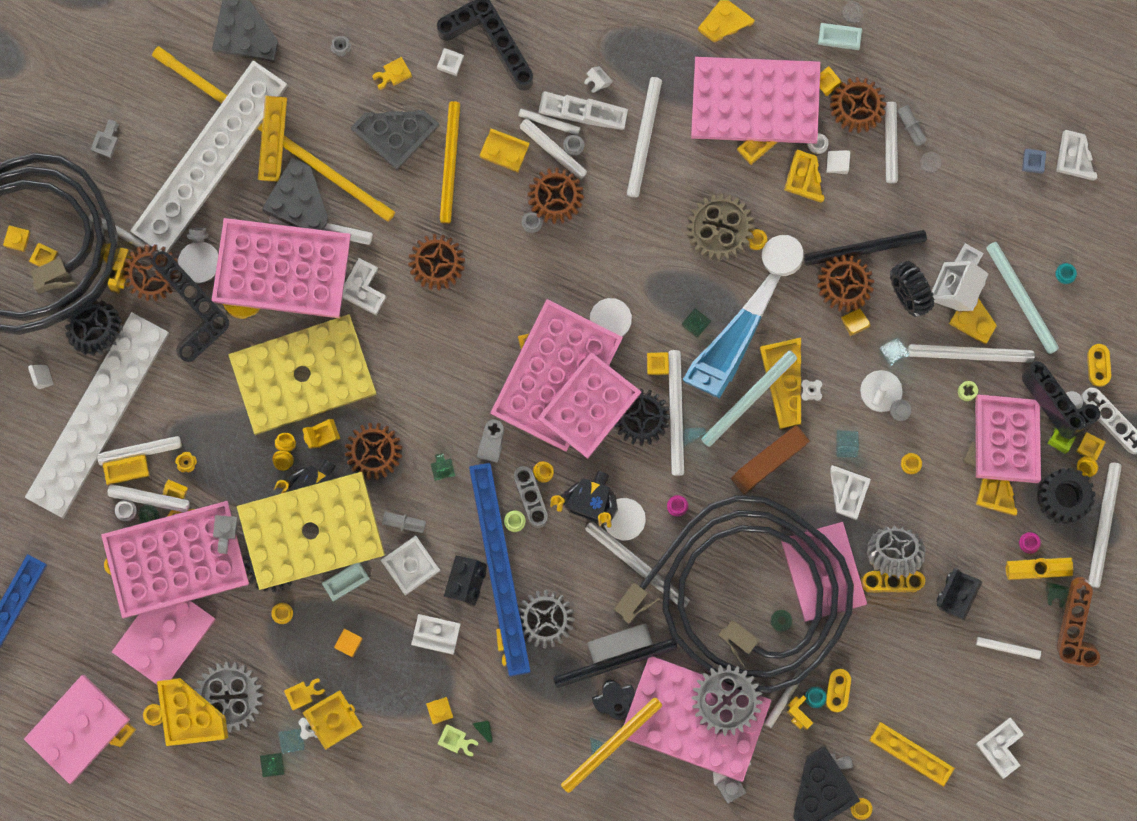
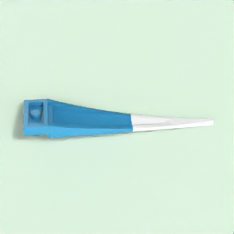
(721, 359)

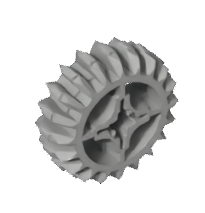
(897, 546)
(560, 630)

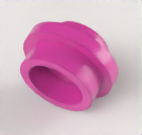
(677, 506)
(1029, 543)

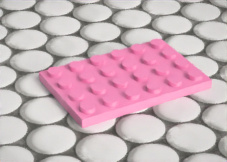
(756, 100)
(281, 268)
(545, 364)
(172, 561)
(679, 732)

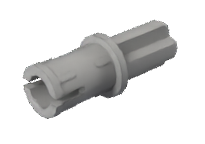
(911, 125)
(403, 522)

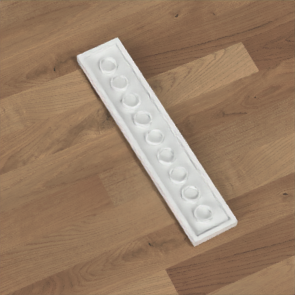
(208, 158)
(97, 415)

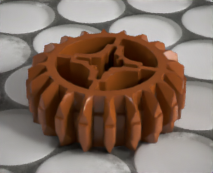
(864, 110)
(562, 201)
(427, 259)
(837, 280)
(143, 289)
(366, 458)

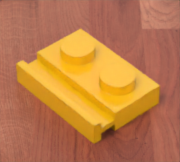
(504, 150)

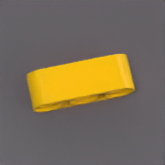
(883, 586)

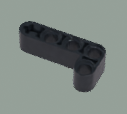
(1051, 397)

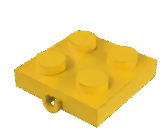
(332, 719)

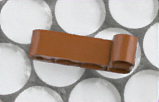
(769, 459)
(1077, 620)

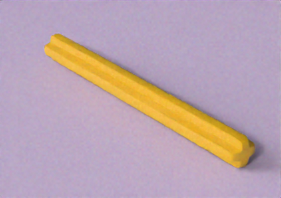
(450, 162)
(611, 745)

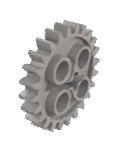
(228, 677)
(741, 715)

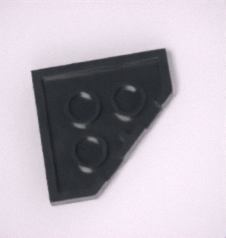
(822, 789)

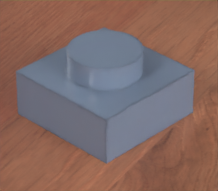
(1034, 161)

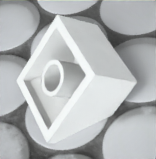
(959, 285)

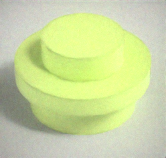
(514, 521)

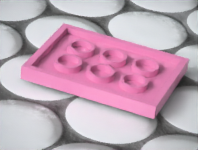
(589, 405)
(1008, 439)
(803, 580)
(163, 639)
(76, 729)

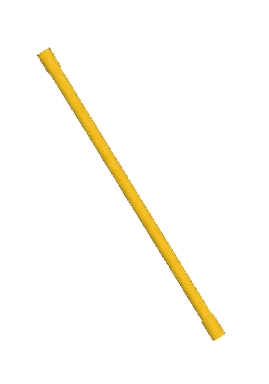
(377, 206)

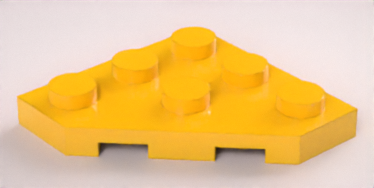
(188, 715)

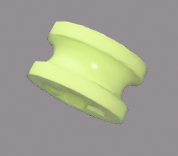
(974, 391)

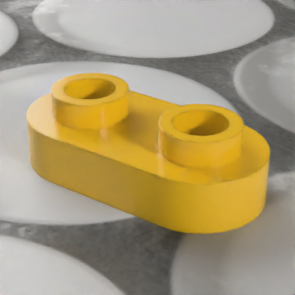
(1100, 365)
(838, 690)

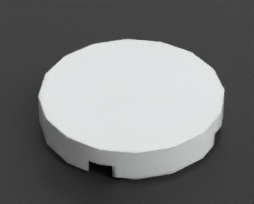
(782, 255)
(199, 261)
(612, 315)
(628, 521)

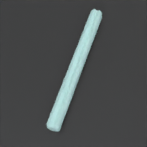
(1022, 298)
(749, 398)

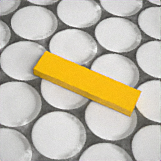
(272, 138)
(911, 754)

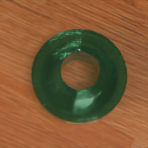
(148, 513)
(781, 627)

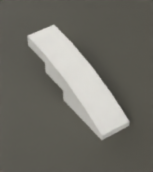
(583, 111)

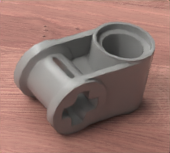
(490, 444)

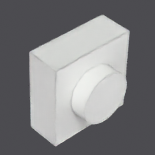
(450, 62)
(969, 254)

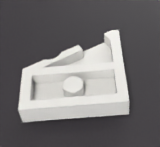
(1074, 156)
(848, 491)

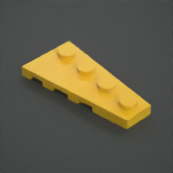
(787, 388)

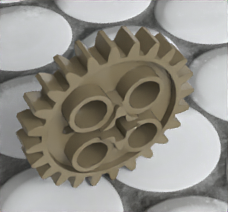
(726, 210)

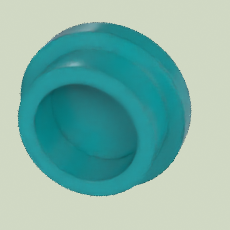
(1066, 273)
(815, 697)

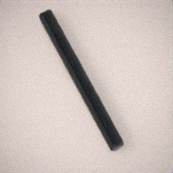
(865, 247)
(615, 663)

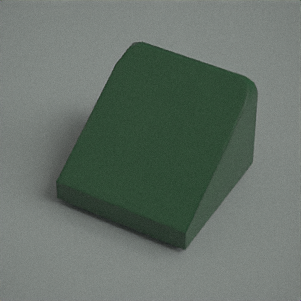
(484, 729)

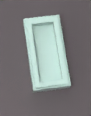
(839, 36)
(345, 581)

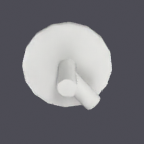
(880, 390)

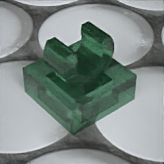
(696, 323)
(442, 468)
(1057, 591)
(272, 765)

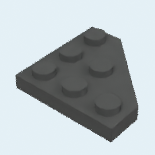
(243, 32)
(395, 133)
(297, 198)

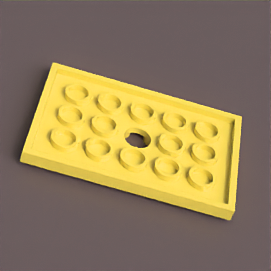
(269, 383)
(344, 522)

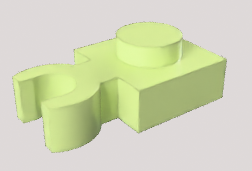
(454, 740)

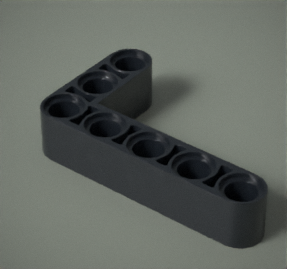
(494, 36)
(194, 301)

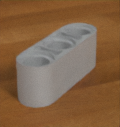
(530, 507)
(620, 643)

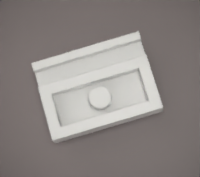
(435, 634)

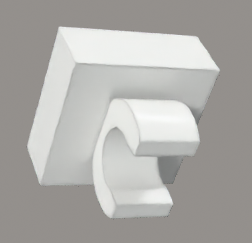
(599, 77)

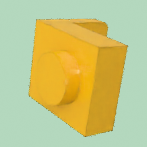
(321, 434)
(799, 718)

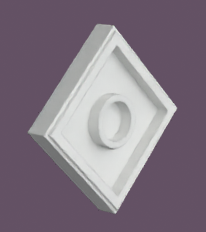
(410, 565)

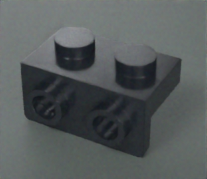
(465, 580)
(958, 594)

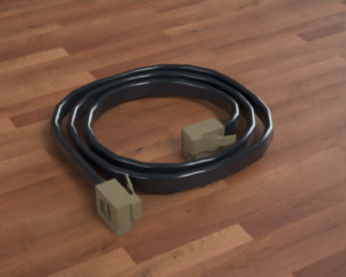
(57, 272)
(735, 632)

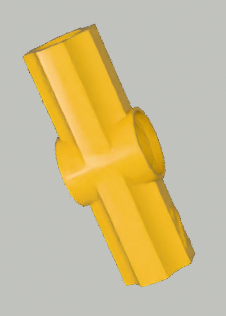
(1026, 568)

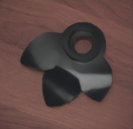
(612, 697)

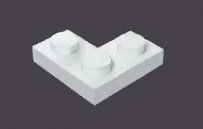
(357, 288)
(995, 747)

